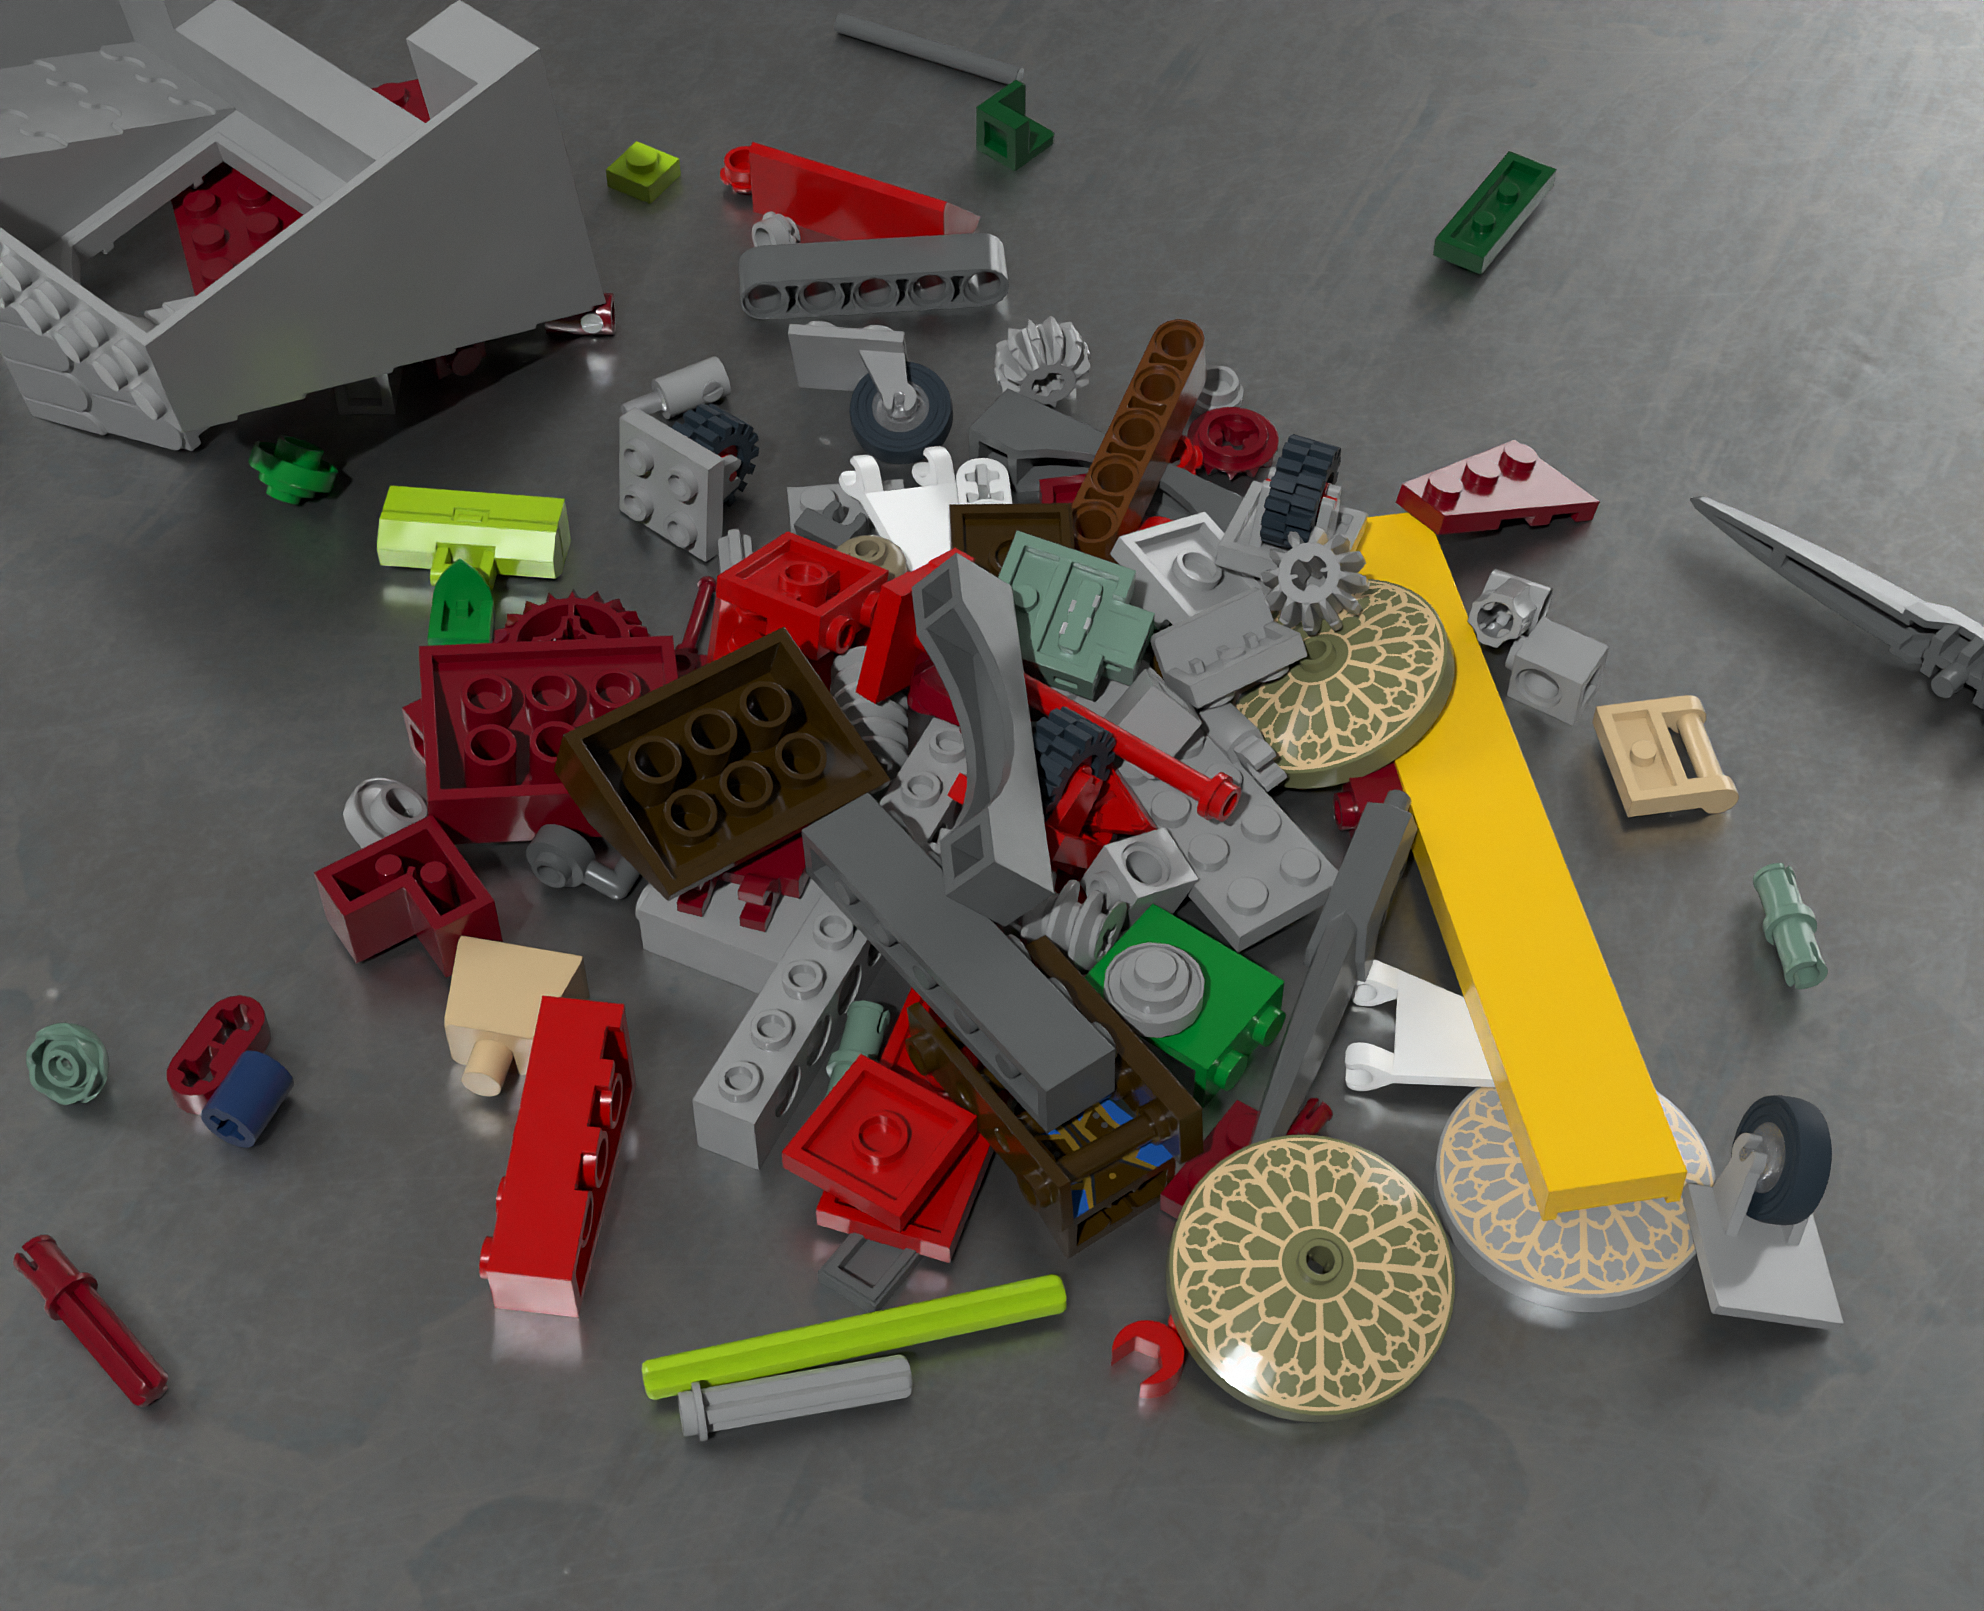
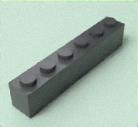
(961, 963)

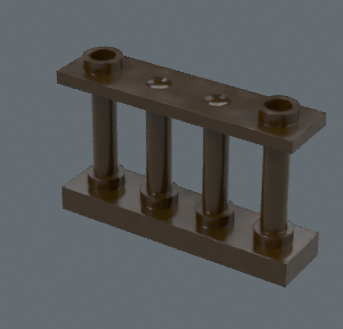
(1161, 1104)

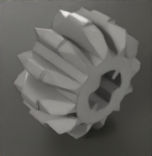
(1043, 361)
(1317, 559)

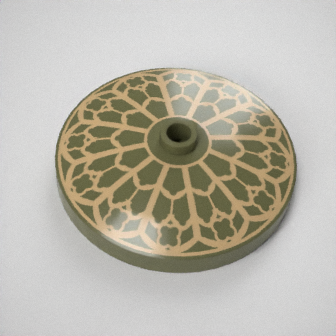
(1358, 692)
(1273, 1326)

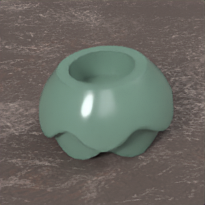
(55, 1076)

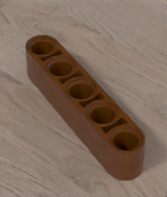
(1140, 438)

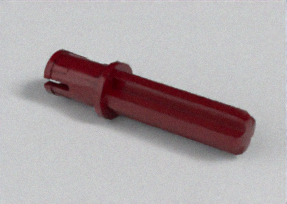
(75, 1301)

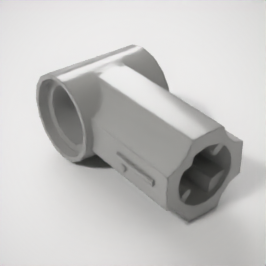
(1508, 608)

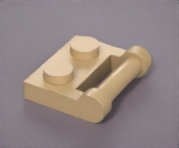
(1647, 762)

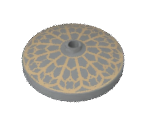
(1583, 1257)

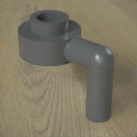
(566, 860)

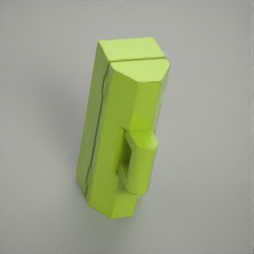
(484, 529)

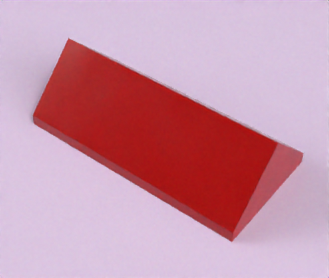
(846, 202)

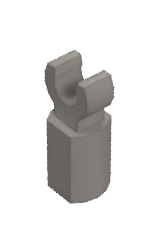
(1242, 743)

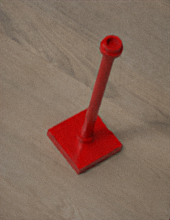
(891, 660)

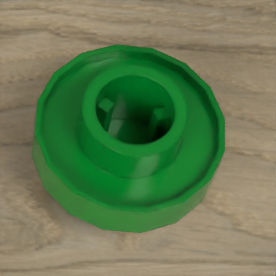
(292, 468)

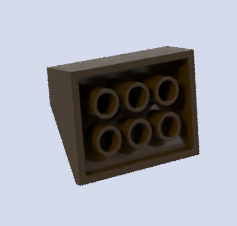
(717, 765)

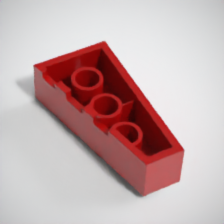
(561, 1158)

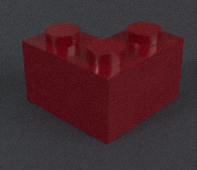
(407, 888)

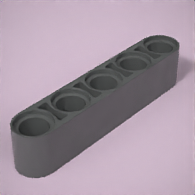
(872, 276)

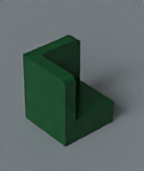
(1006, 131)

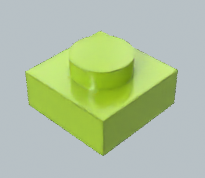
(643, 172)

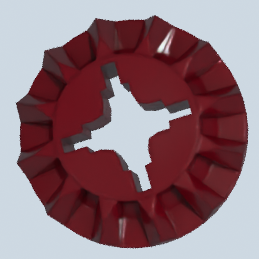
(1238, 427)

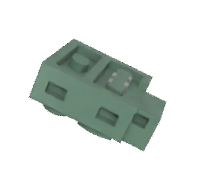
(1075, 616)

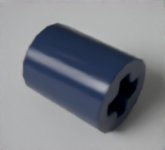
(247, 1099)

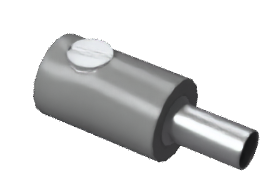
(684, 389)

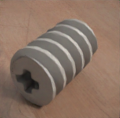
(879, 724)
(1073, 927)

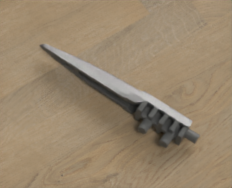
(1913, 628)
(1338, 955)

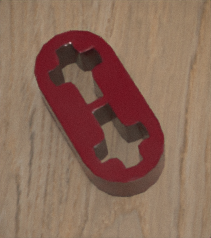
(212, 1051)

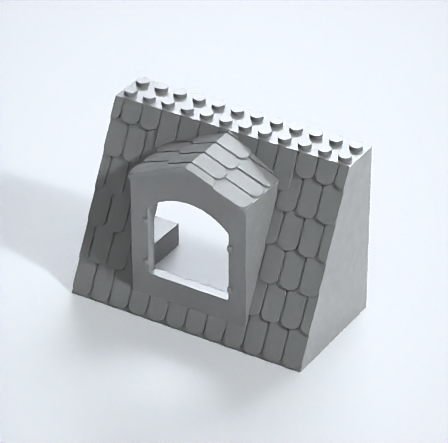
(404, 233)

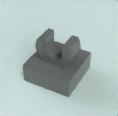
(826, 527)

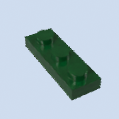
(1494, 212)

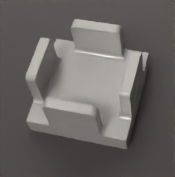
(1179, 569)

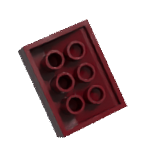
(499, 722)

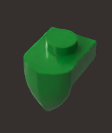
(461, 607)

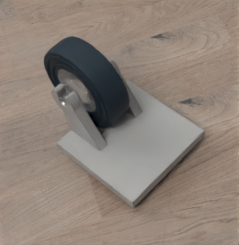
(894, 402)
(1758, 1220)

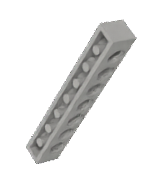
(820, 974)

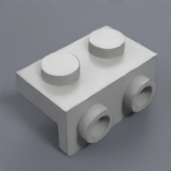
(1225, 650)

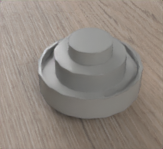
(381, 808)
(1154, 989)

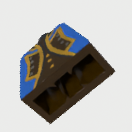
(1112, 1193)

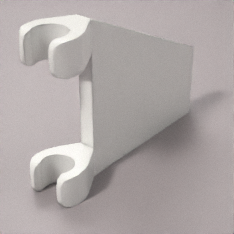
(910, 516)
(1431, 1036)

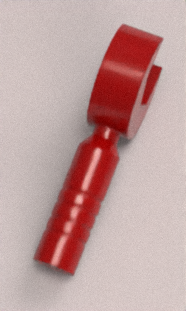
(1157, 1342)

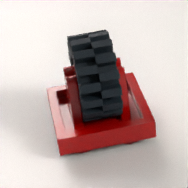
(1070, 771)

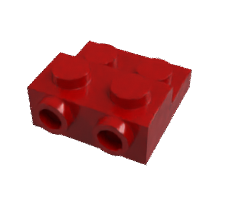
(806, 589)

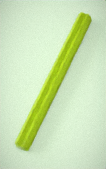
(854, 1336)

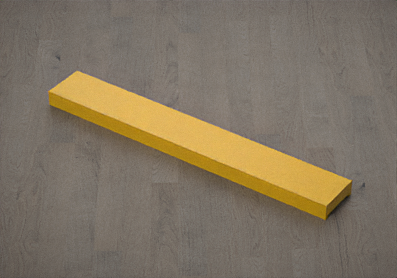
(1518, 928)

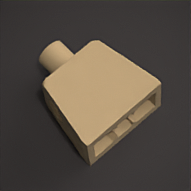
(497, 1006)

